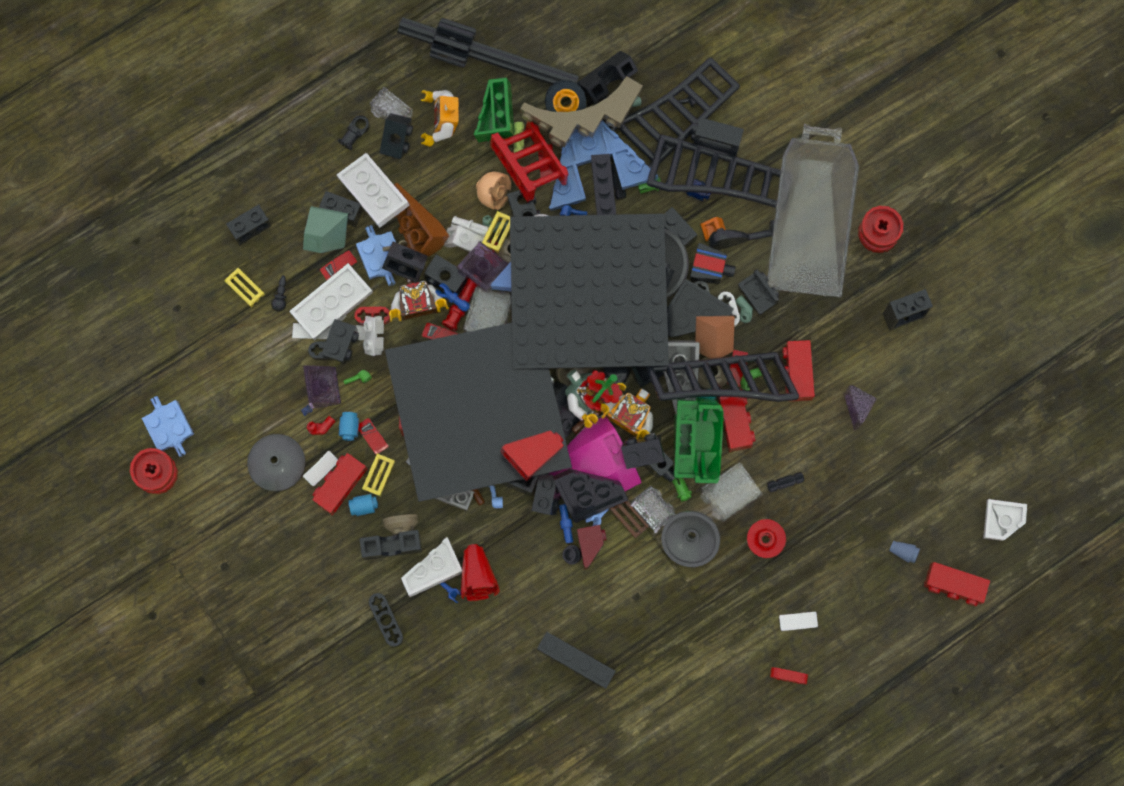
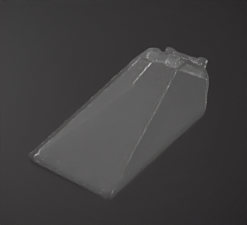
(813, 215)

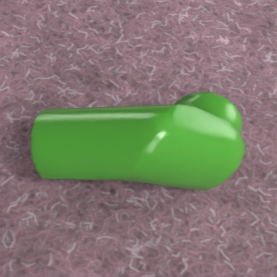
(755, 374)

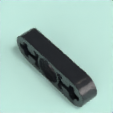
(387, 635)

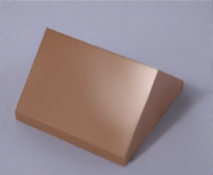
(715, 335)

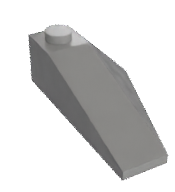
(681, 352)

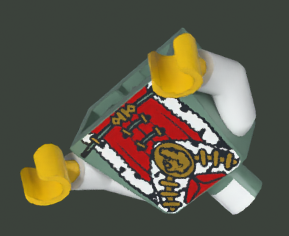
(575, 395)

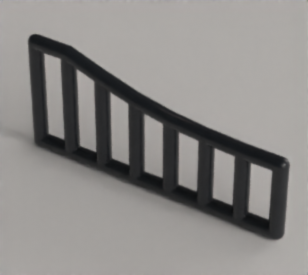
(670, 97)
(708, 188)
(723, 362)

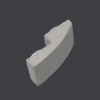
(458, 500)

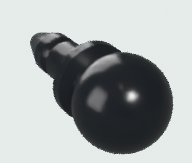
(278, 303)

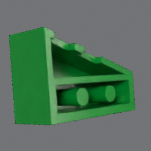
(496, 111)

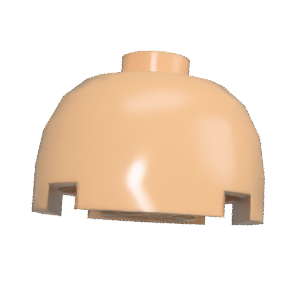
(492, 189)

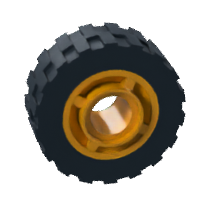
(562, 89)

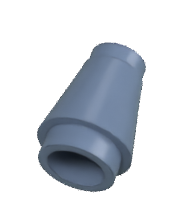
(905, 551)

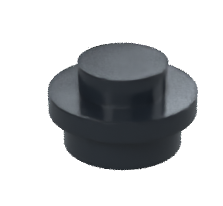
(572, 554)

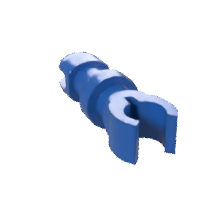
(453, 297)

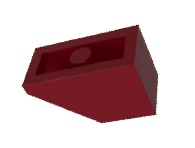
(590, 543)

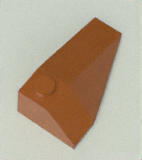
(419, 227)

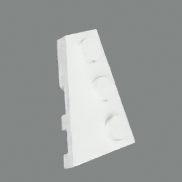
(434, 569)

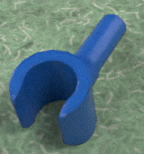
(567, 210)
(452, 592)

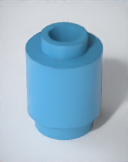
(348, 426)
(363, 505)

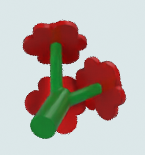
(605, 389)

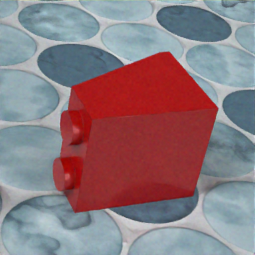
(532, 452)

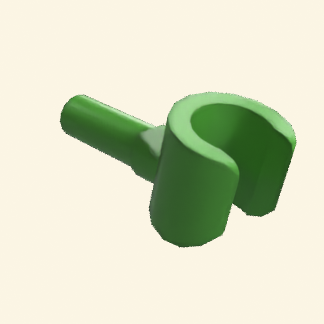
(363, 375)

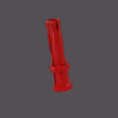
(455, 313)

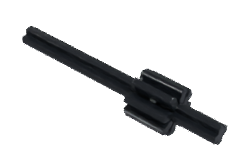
(456, 43)

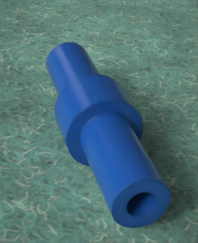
(566, 524)

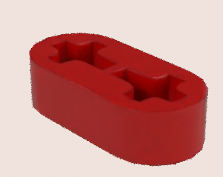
(371, 311)
(789, 676)

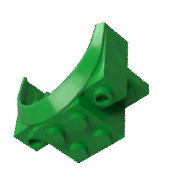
(698, 440)

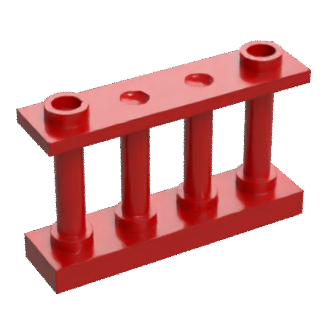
(519, 173)

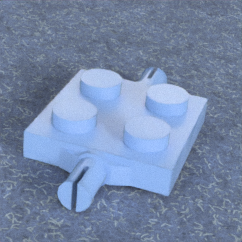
(373, 255)
(168, 426)

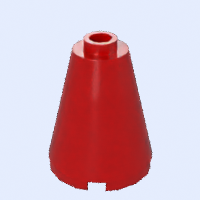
(477, 575)

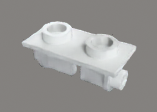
(372, 344)

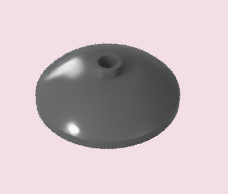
(285, 471)
(686, 549)

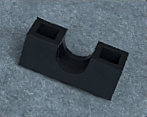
(613, 69)
(382, 547)

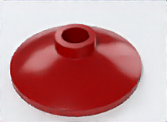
(771, 530)

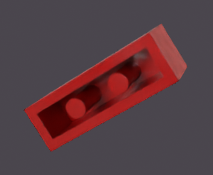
(799, 368)
(736, 423)
(339, 483)
(956, 584)

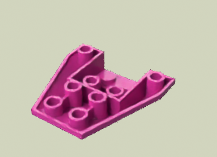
(600, 453)

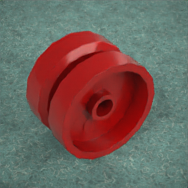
(880, 229)
(143, 466)

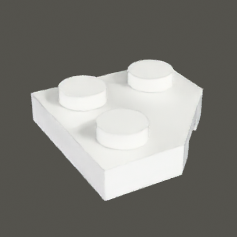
(1003, 519)

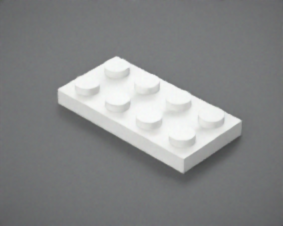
(373, 190)
(331, 301)

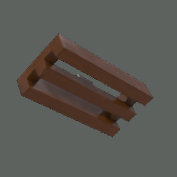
(625, 524)

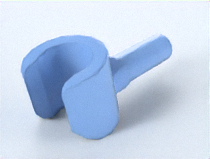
(497, 502)
(596, 518)

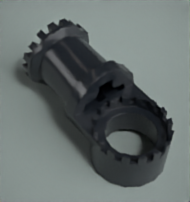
(353, 132)

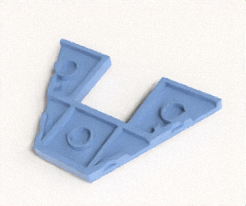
(578, 151)

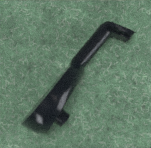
(728, 238)

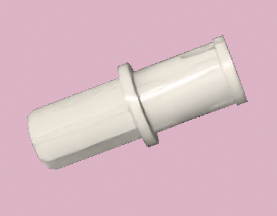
(470, 225)

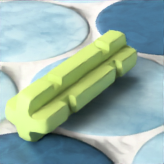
(518, 127)

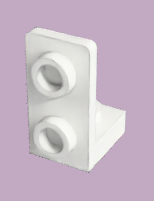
(462, 238)

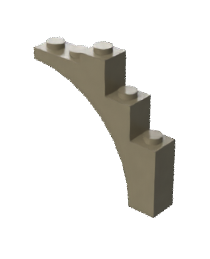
(586, 121)

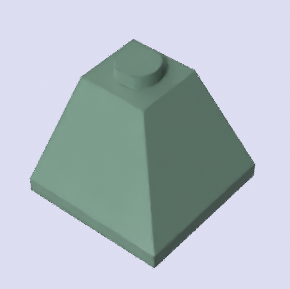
(325, 230)

